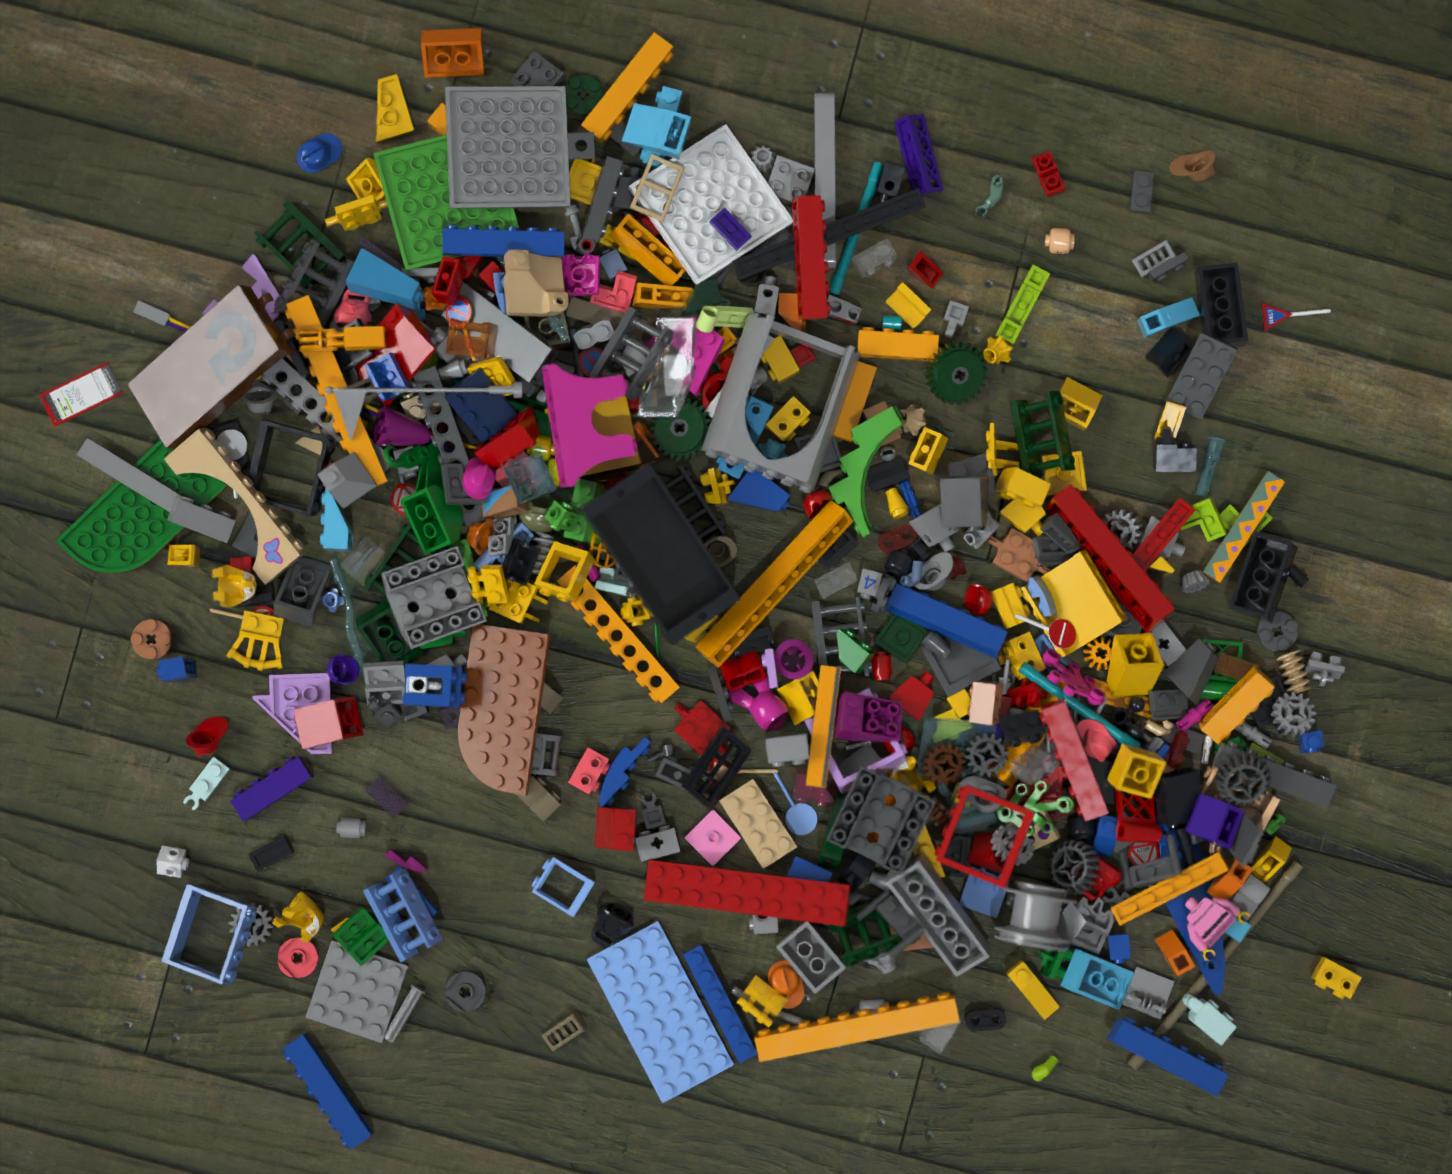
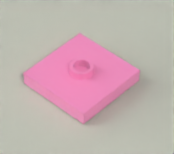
(713, 838)

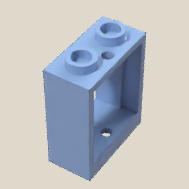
(539, 881)

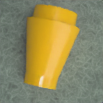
(896, 504)

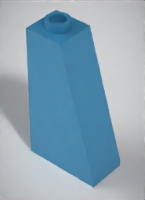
(382, 281)

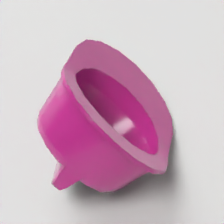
(478, 479)

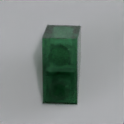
(701, 295)

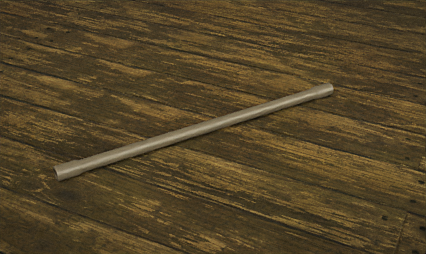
(1287, 877)

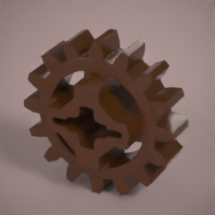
(940, 755)
(939, 813)

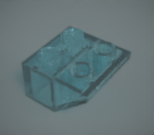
(530, 478)

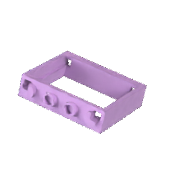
(881, 766)

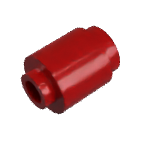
(881, 666)

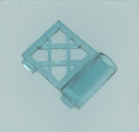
(971, 817)

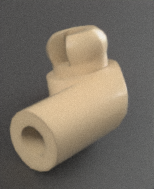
(1161, 729)

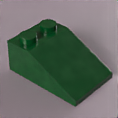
(383, 635)

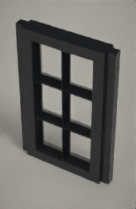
(704, 761)

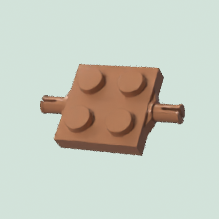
(1016, 555)

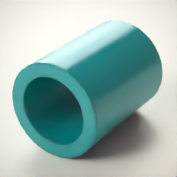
(891, 322)

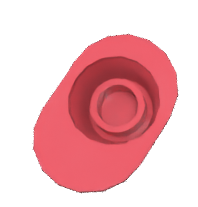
(1096, 739)

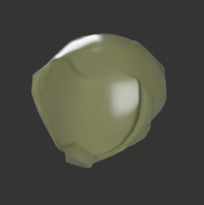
(534, 517)

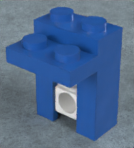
(452, 687)

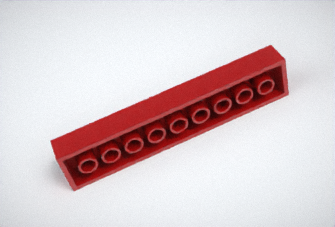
(747, 892)

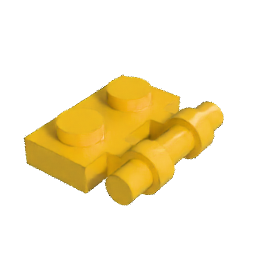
(494, 584)
(765, 997)

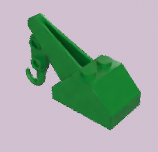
(426, 509)

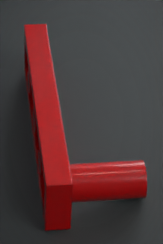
(1163, 533)

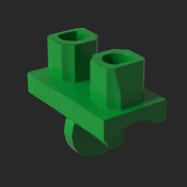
(1052, 960)

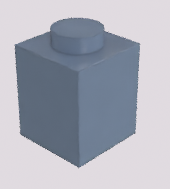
(612, 263)

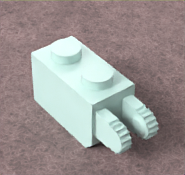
(1209, 1019)

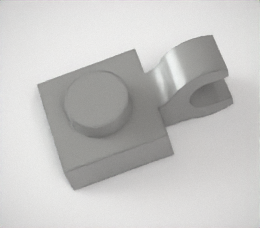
(955, 316)

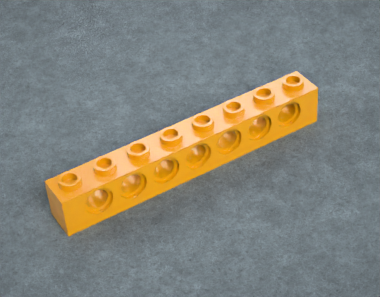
(668, 685)

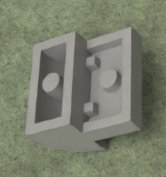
(385, 681)

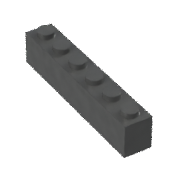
(1284, 776)

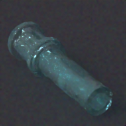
(1212, 456)

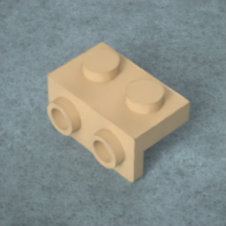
(412, 408)

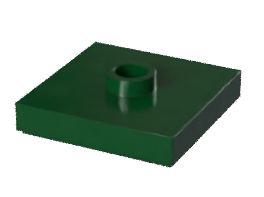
(901, 638)

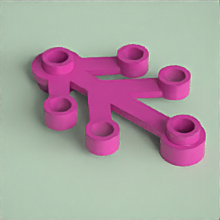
(1073, 678)

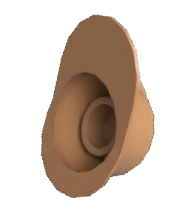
(1196, 166)

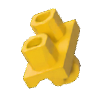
(719, 484)

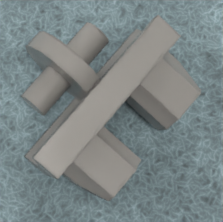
(979, 537)
(1324, 671)

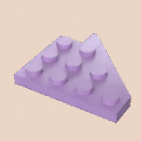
(294, 692)

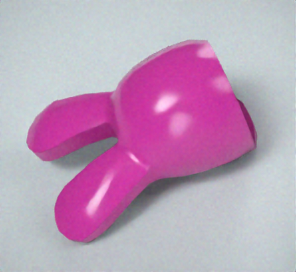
(764, 707)

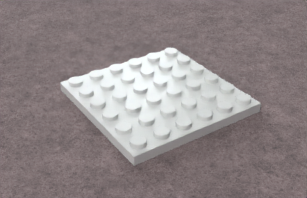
(713, 178)

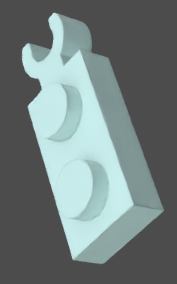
(207, 782)

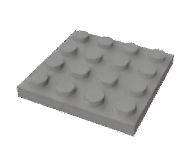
(356, 995)

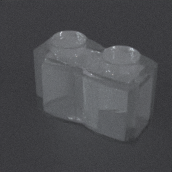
(1033, 765)

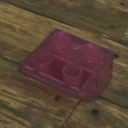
(804, 793)

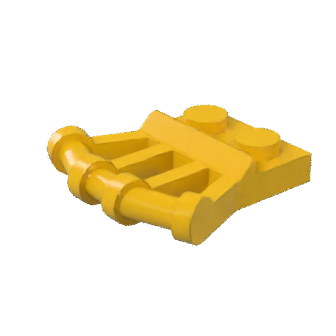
(259, 627)

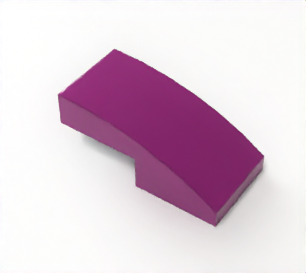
(412, 863)

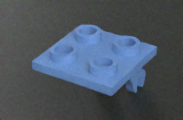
(982, 895)

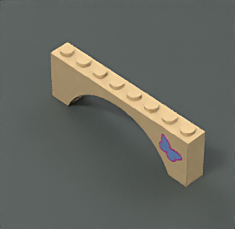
(276, 544)

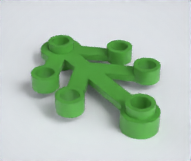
(1031, 804)

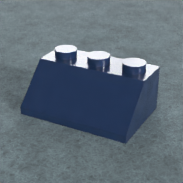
(480, 410)

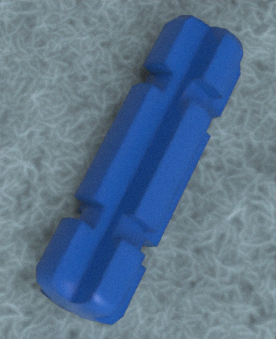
(910, 499)

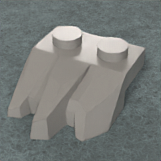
(1095, 929)

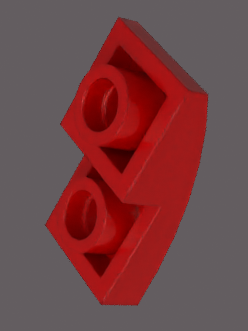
(1048, 174)

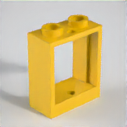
(578, 579)

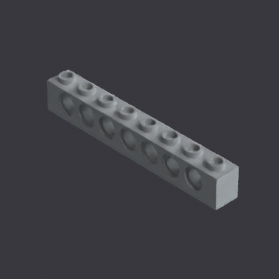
(300, 402)

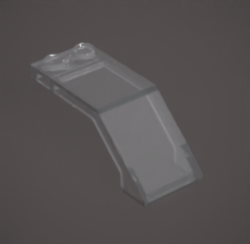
(672, 372)

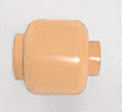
(1059, 240)

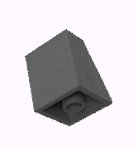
(964, 502)

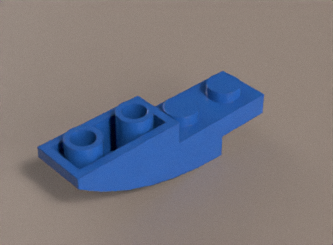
(616, 777)

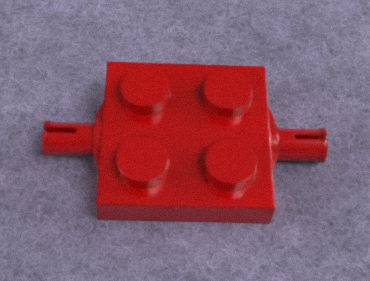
(699, 727)

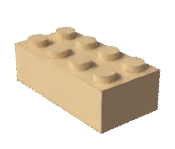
(758, 823)

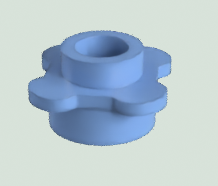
(327, 600)

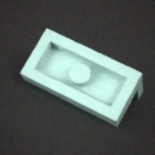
(607, 583)

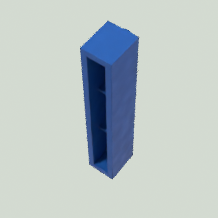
(497, 242)
(947, 621)
(720, 1003)
(1167, 1056)
(328, 1091)

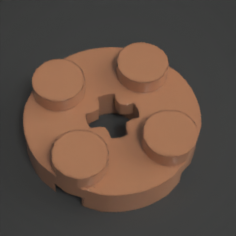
(163, 639)

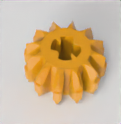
(1093, 650)

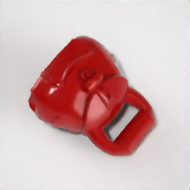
(1108, 877)

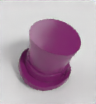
(793, 659)

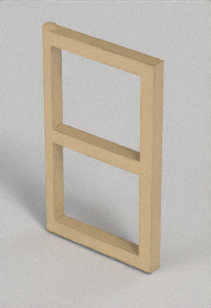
(670, 193)

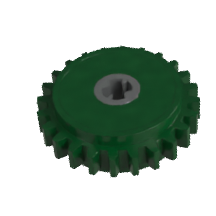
(945, 366)
(679, 443)

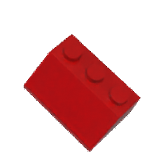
(510, 441)

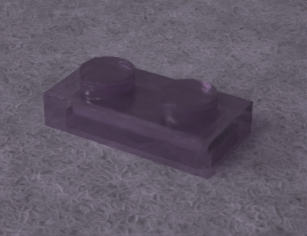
(386, 797)

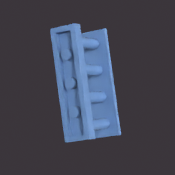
(390, 920)

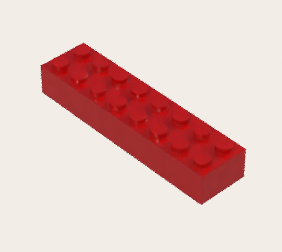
(1114, 562)

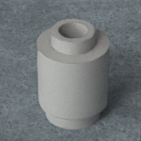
(351, 827)

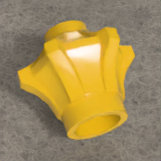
(997, 350)

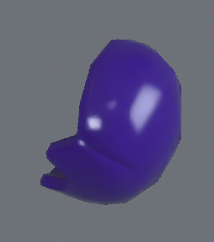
(342, 669)

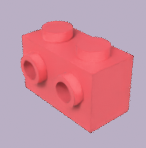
(589, 771)

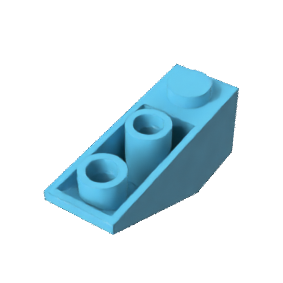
(1167, 317)

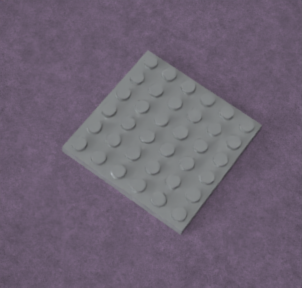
(507, 147)

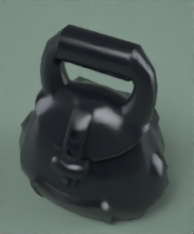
(613, 922)

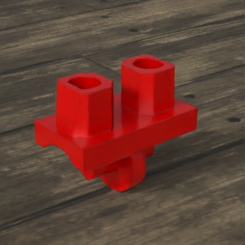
(1026, 692)

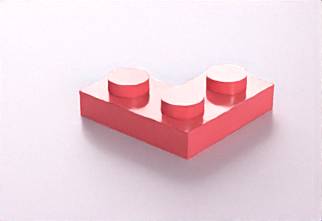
(620, 296)

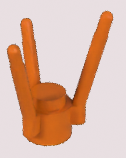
(640, 432)

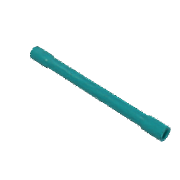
(839, 277)
(1035, 676)

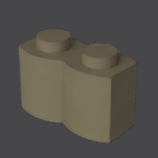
(539, 799)

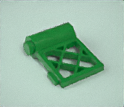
(1219, 685)

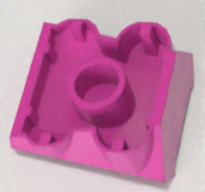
(581, 274)

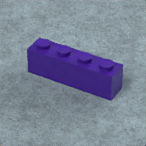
(271, 789)

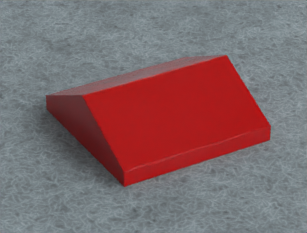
(983, 855)

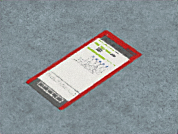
(80, 394)

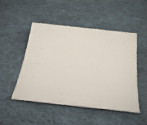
(1070, 923)

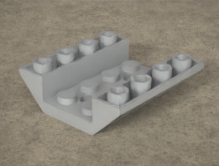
(425, 585)

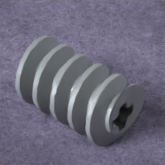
(544, 543)

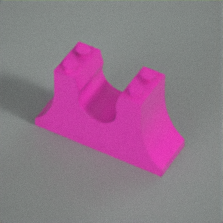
(570, 409)

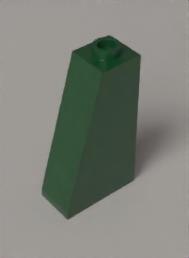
(831, 853)

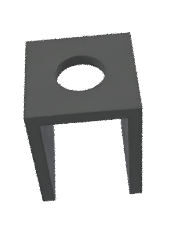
(573, 153)

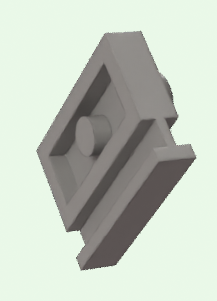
(422, 274)

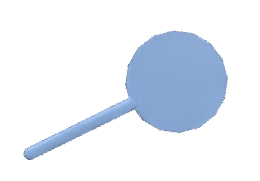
(800, 817)

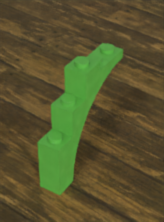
(856, 464)

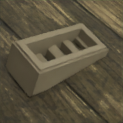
(578, 1021)

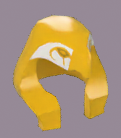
(233, 586)
(906, 774)
(303, 914)

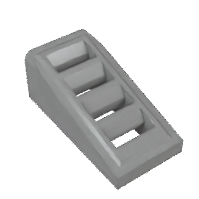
(1169, 249)

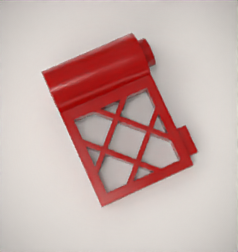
(1136, 829)

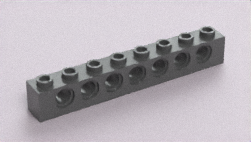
(431, 376)

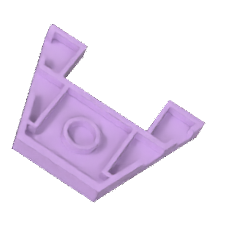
(260, 288)

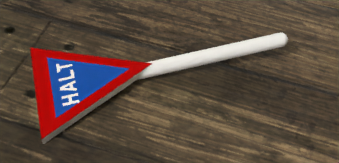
(1273, 315)

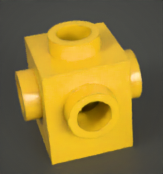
(627, 612)

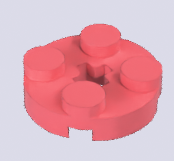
(286, 957)

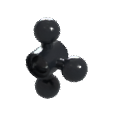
(1134, 729)

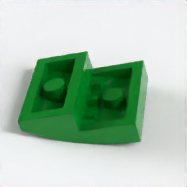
(360, 936)

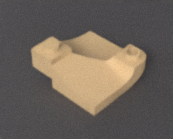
(533, 284)

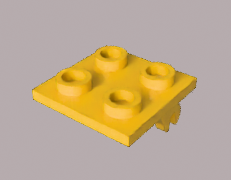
(993, 446)
(519, 601)

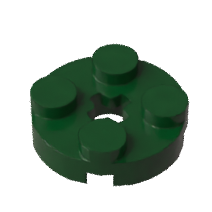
(577, 85)

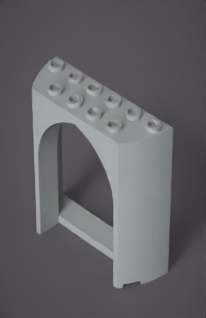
(728, 430)

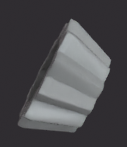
(763, 158)
(1194, 582)

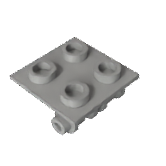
(790, 178)
(1148, 993)

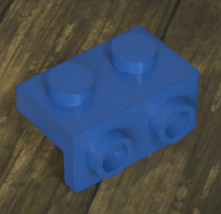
(386, 374)

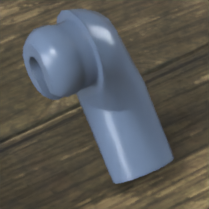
(913, 577)

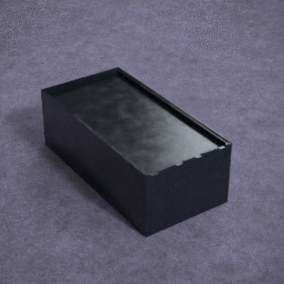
(659, 553)

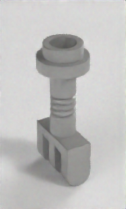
(572, 213)

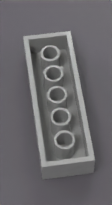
(939, 915)

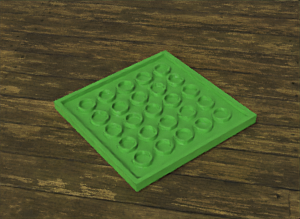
(418, 201)

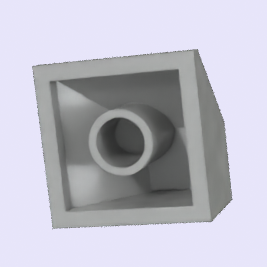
(347, 480)

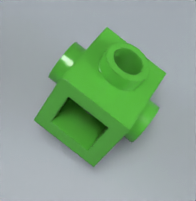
(562, 516)

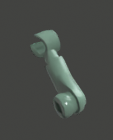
(996, 188)

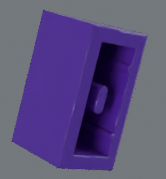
(1214, 821)

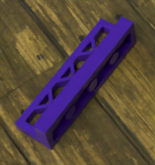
(915, 154)

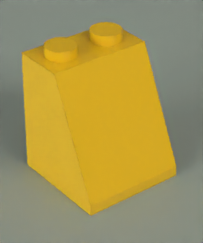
(1133, 665)

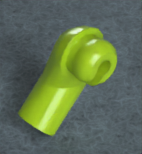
(1044, 1069)

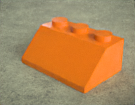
(452, 52)

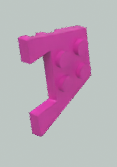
(706, 351)

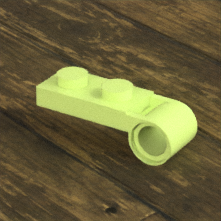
(723, 317)

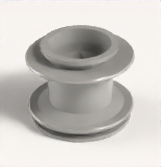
(1035, 916)

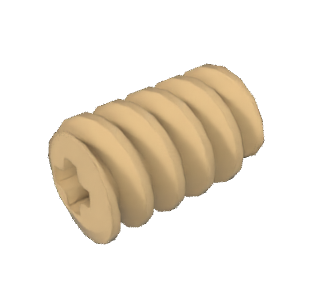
(1293, 672)

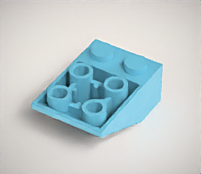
(657, 130)
(337, 530)

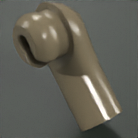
(828, 476)

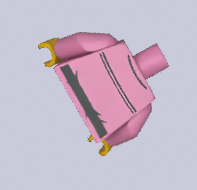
(1210, 920)

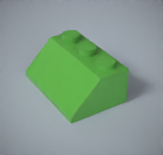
(583, 492)

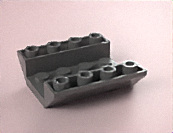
(896, 824)

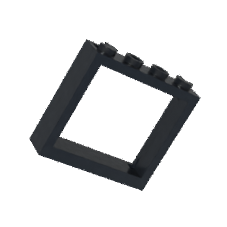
(260, 457)

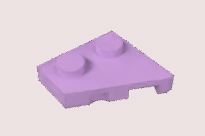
(768, 661)

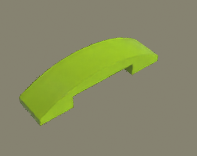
(1023, 304)

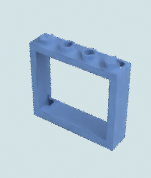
(182, 927)

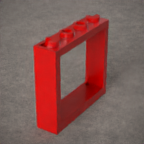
(1017, 844)

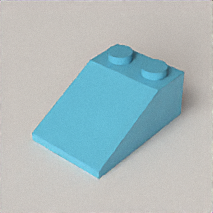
(1097, 979)

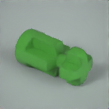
(1273, 825)

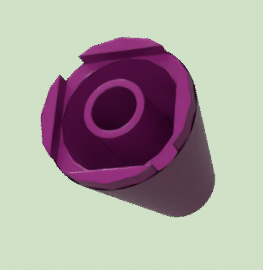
(399, 430)

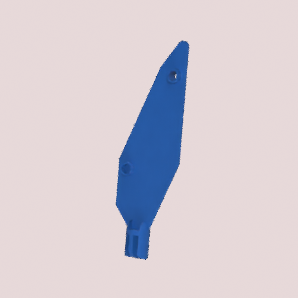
(1179, 912)

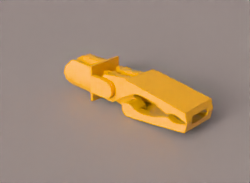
(354, 339)

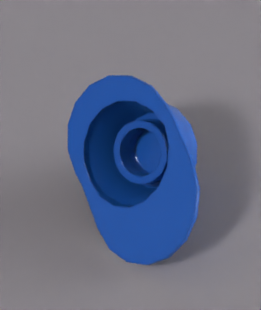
(319, 152)

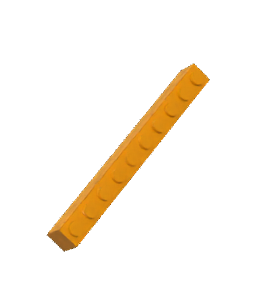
(328, 373)
(774, 583)
(856, 1027)

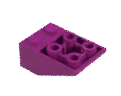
(867, 718)

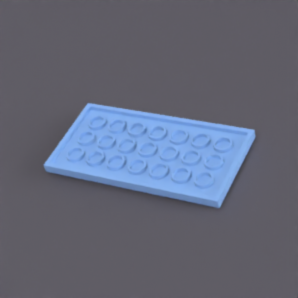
(660, 1012)

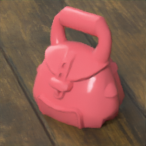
(353, 309)

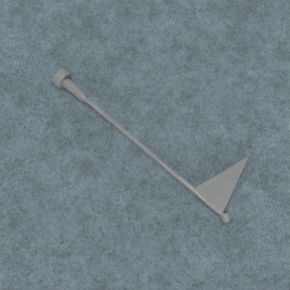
(351, 399)

